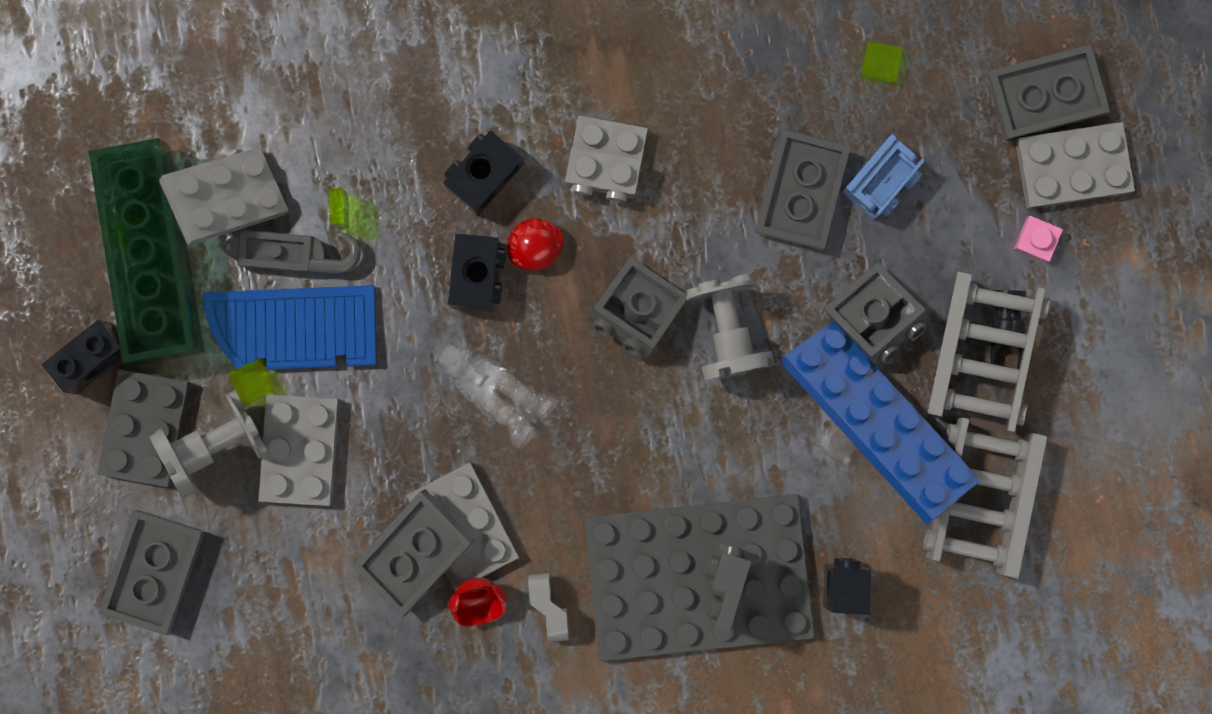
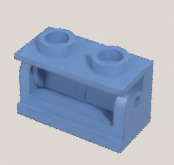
(883, 177)

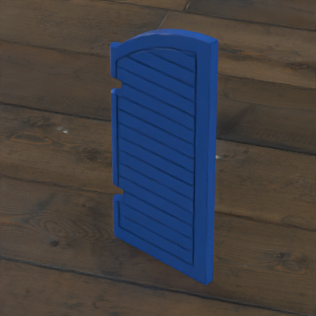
(295, 326)

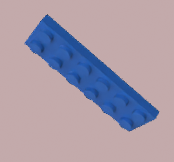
(880, 422)

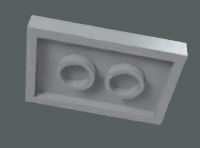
(1074, 165)
(223, 195)
(300, 449)
(471, 507)

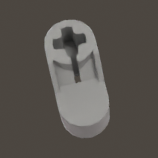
(555, 614)

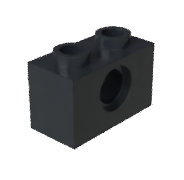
(480, 192)
(472, 251)
(85, 357)
(847, 587)

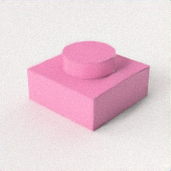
(1038, 239)

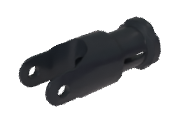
(1008, 320)

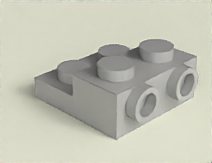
(605, 159)

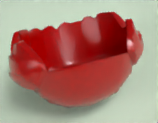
(534, 244)
(477, 602)

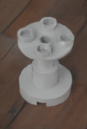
(732, 342)
(195, 451)

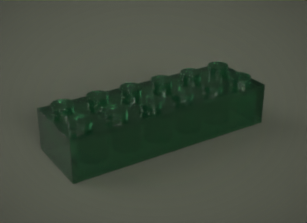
(145, 254)

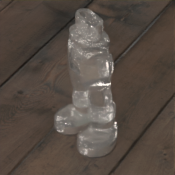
(477, 380)

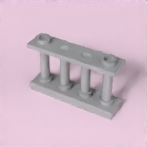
(960, 328)
(1013, 521)

